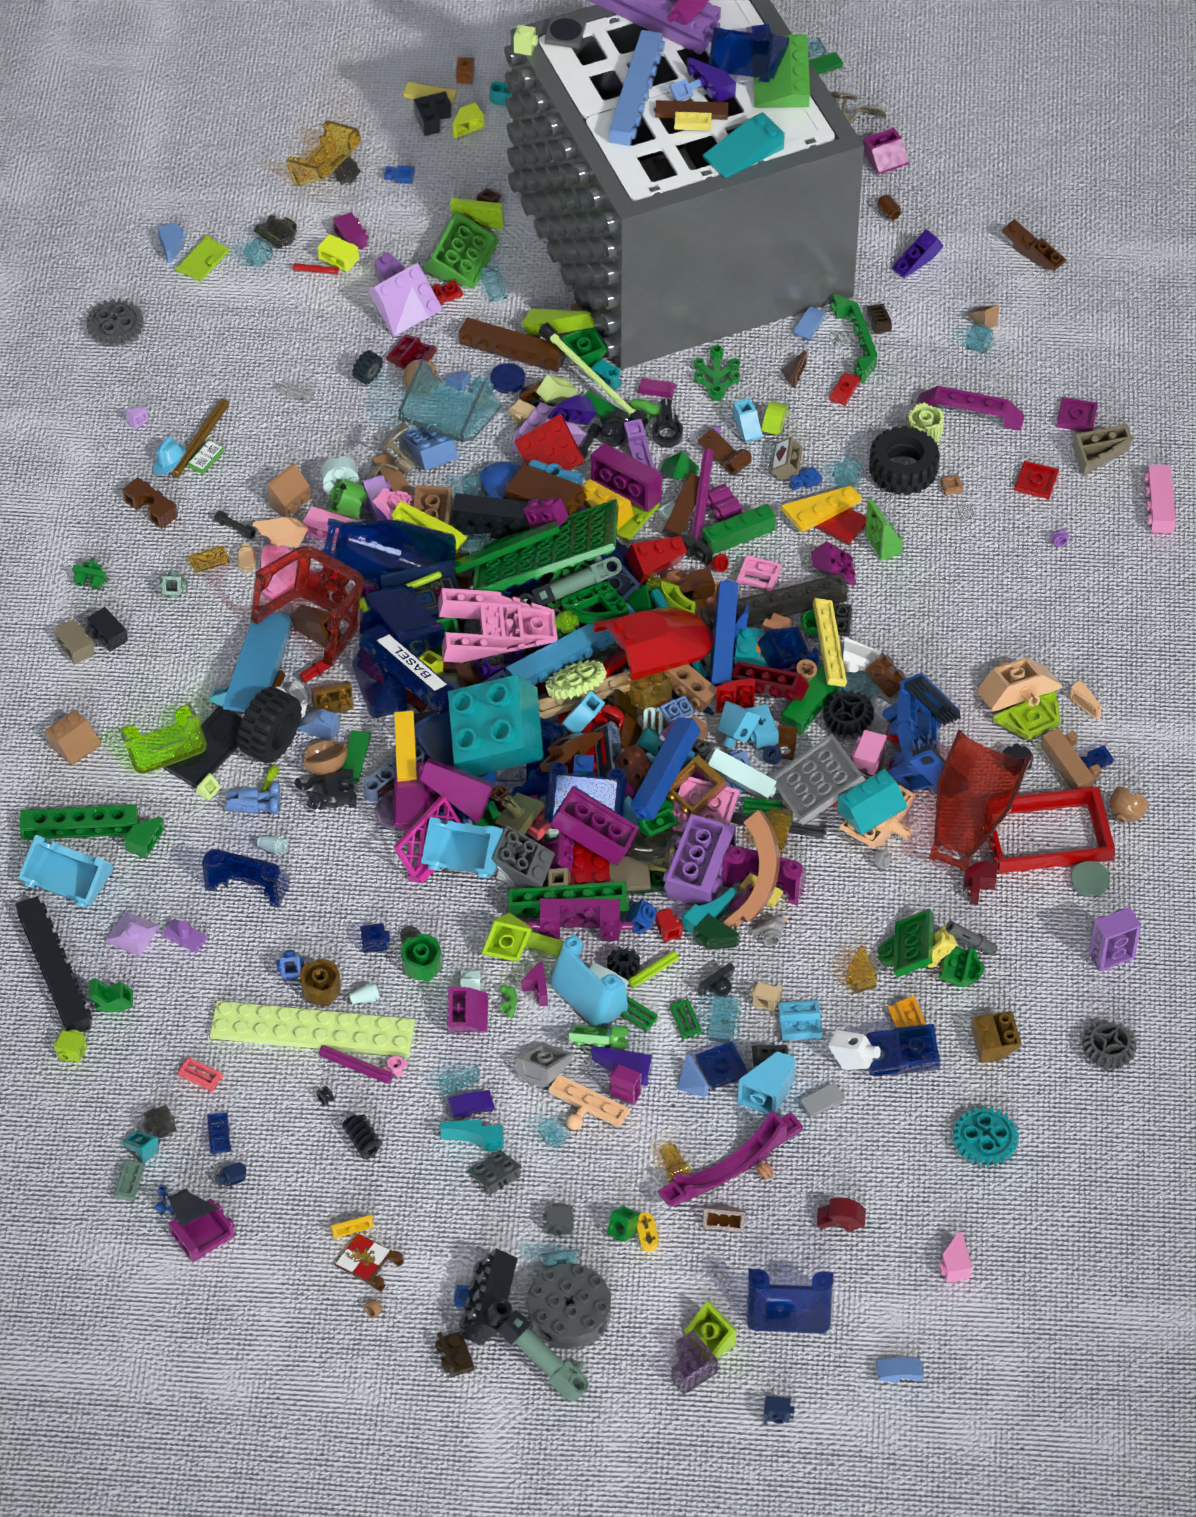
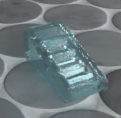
(489, 274)
(457, 1080)

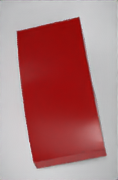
(447, 292)

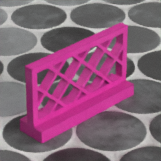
(420, 871)

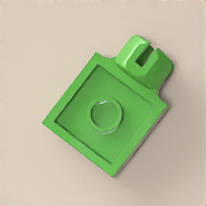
(600, 1036)

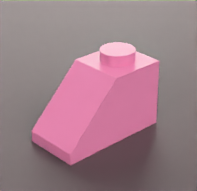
(956, 1261)

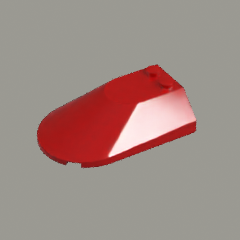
(659, 639)

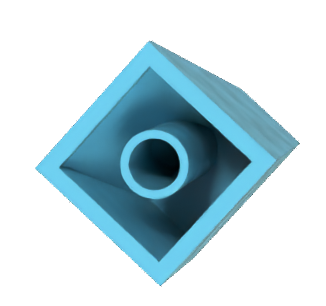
(768, 1083)

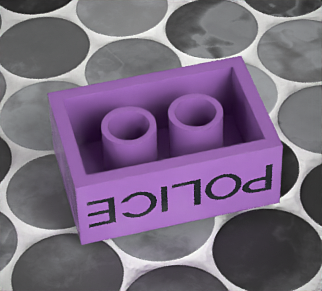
(1114, 939)

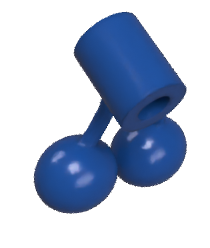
(161, 1206)

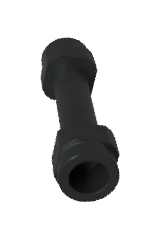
(593, 432)
(247, 531)

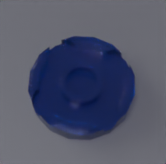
(507, 378)

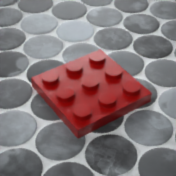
(551, 445)

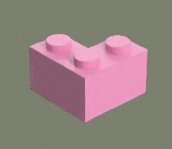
(869, 752)

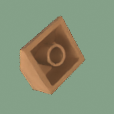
(288, 491)
(72, 737)

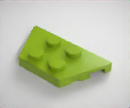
(1029, 720)

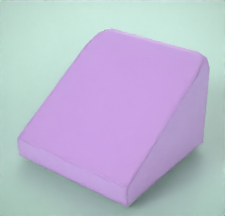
(137, 416)

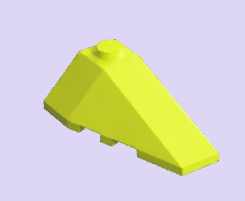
(408, 513)

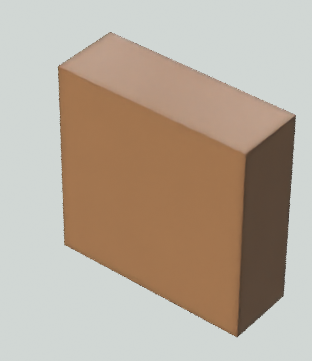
(951, 485)

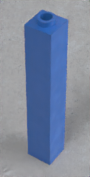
(723, 633)
(665, 768)

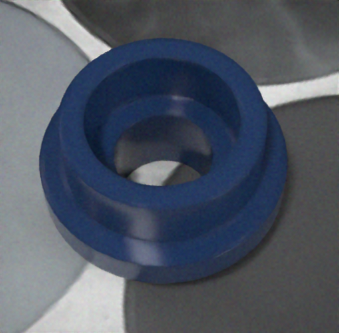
(770, 750)

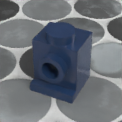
(778, 1410)

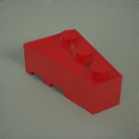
(654, 556)

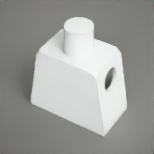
(852, 1050)

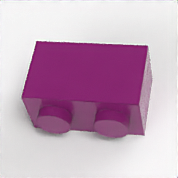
(350, 230)

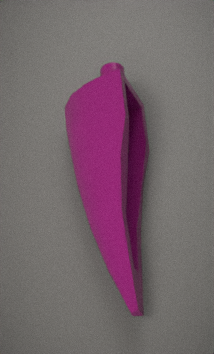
(686, 10)

